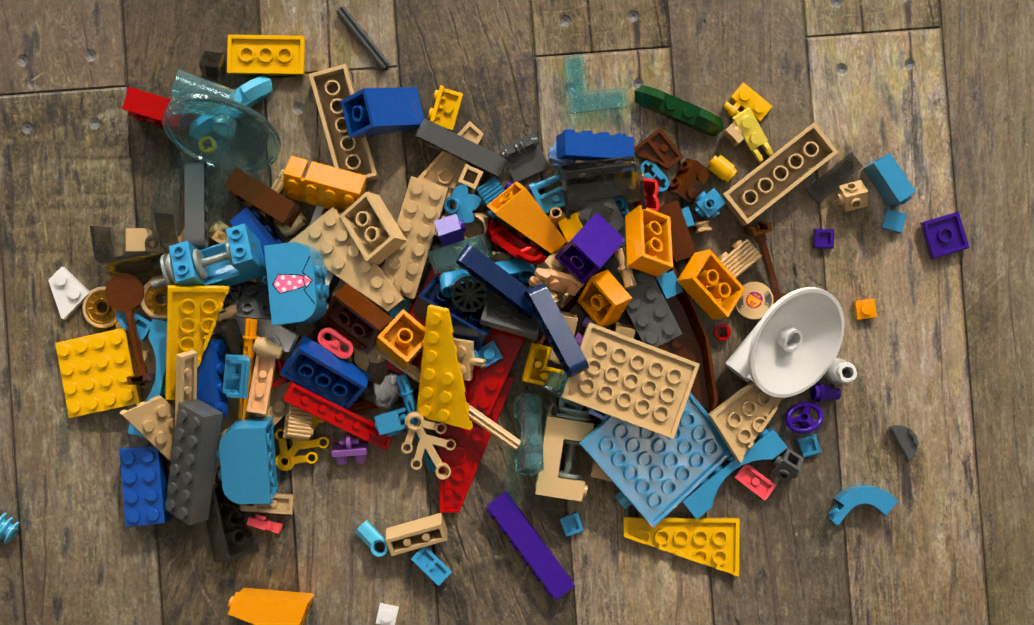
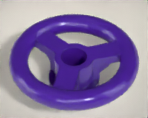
(804, 420)

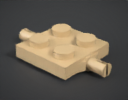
(467, 357)

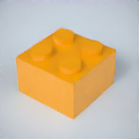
(604, 299)
(402, 338)

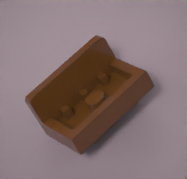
(689, 180)

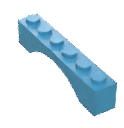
(157, 338)
(765, 446)

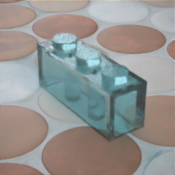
(444, 258)

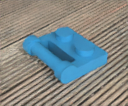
(551, 199)

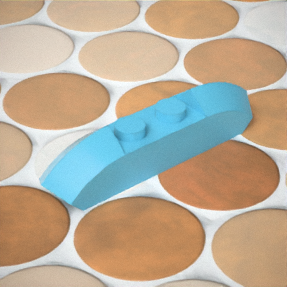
(254, 91)

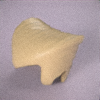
(478, 226)

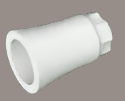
(835, 375)

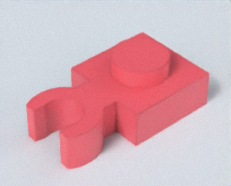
(260, 521)

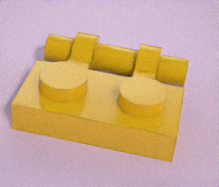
(744, 98)

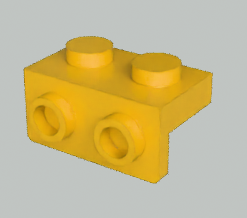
(445, 107)

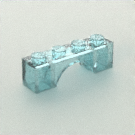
(530, 452)

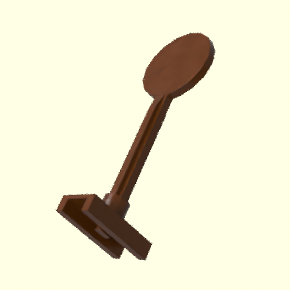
(760, 238)
(125, 294)

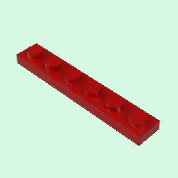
(336, 415)

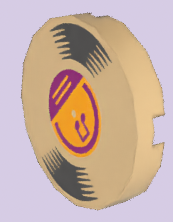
(755, 300)

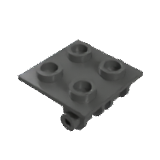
(524, 157)
(254, 302)

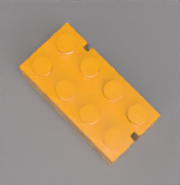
(322, 184)

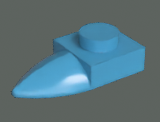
(143, 324)

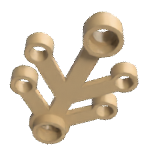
(426, 442)

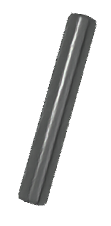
(363, 38)

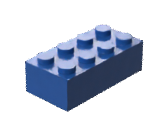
(144, 485)

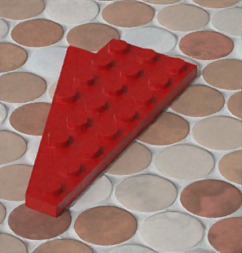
(465, 457)

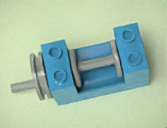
(220, 265)

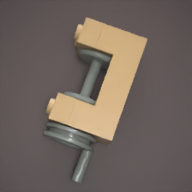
(570, 428)

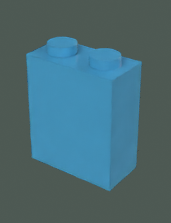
(889, 180)

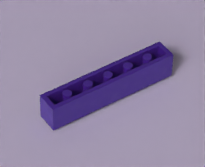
(530, 544)

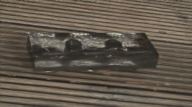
(834, 177)

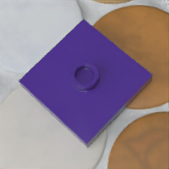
(944, 235)

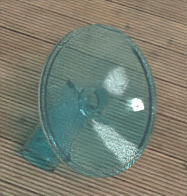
(216, 128)

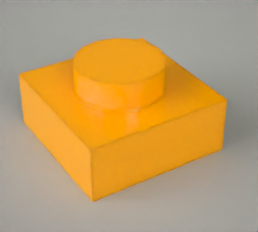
(865, 309)

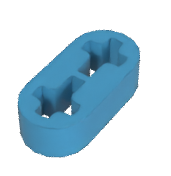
(657, 173)

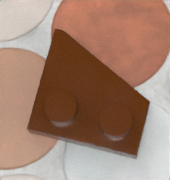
(658, 149)

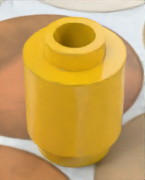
(722, 168)

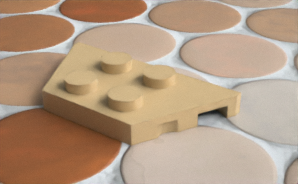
(155, 422)

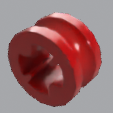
(716, 333)

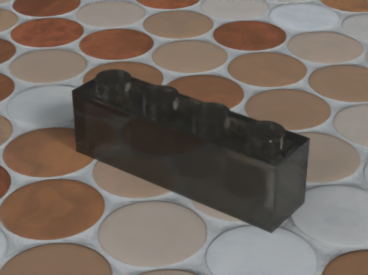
(227, 528)

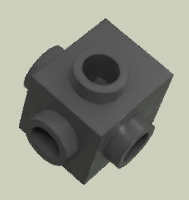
(787, 465)

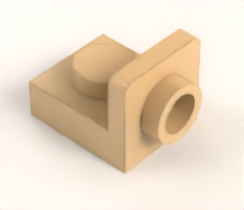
(733, 134)
(218, 232)

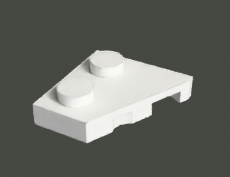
(67, 292)

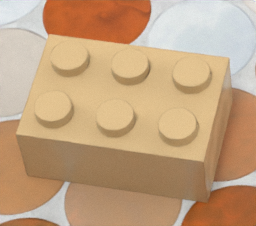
(372, 228)

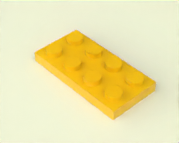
(266, 55)

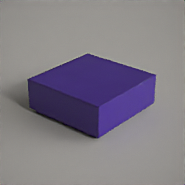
(823, 238)

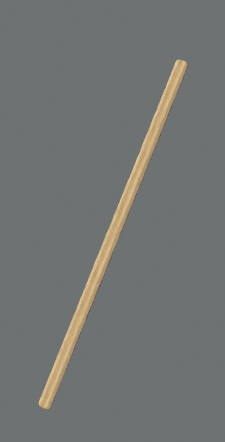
(474, 414)

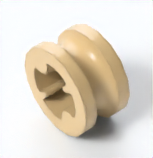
(702, 226)

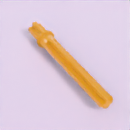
(249, 340)

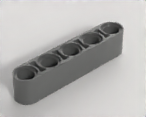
(461, 148)
(196, 204)

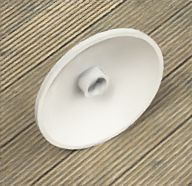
(791, 343)

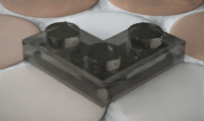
(384, 394)

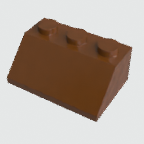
(356, 317)

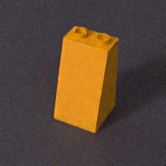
(523, 213)
(270, 606)

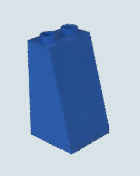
(382, 111)

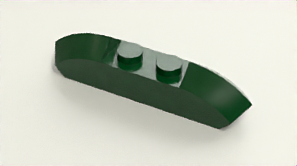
(678, 110)

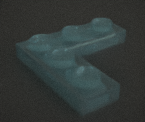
(583, 101)

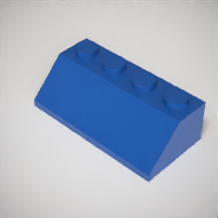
(324, 373)

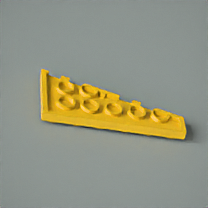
(190, 324)
(441, 378)
(702, 540)

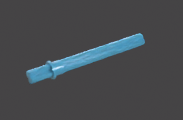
(411, 406)

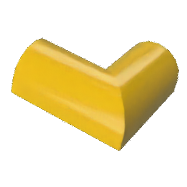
(536, 367)

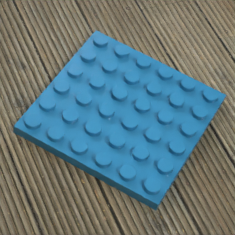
(653, 468)

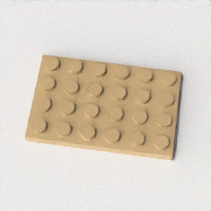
(632, 381)

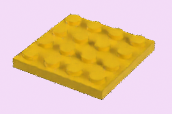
(96, 372)

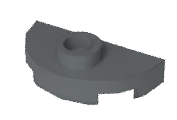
(906, 440)

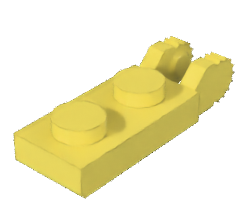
(752, 133)

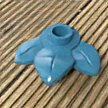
(465, 203)

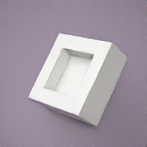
(387, 614)

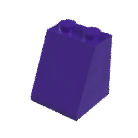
(590, 248)

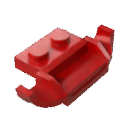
(516, 244)

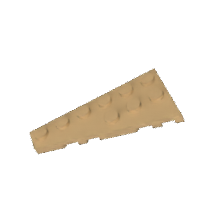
(743, 418)

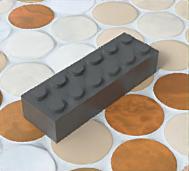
(193, 461)

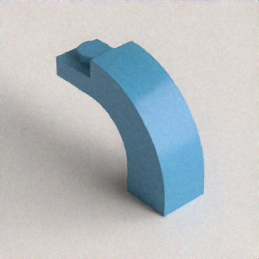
(859, 495)

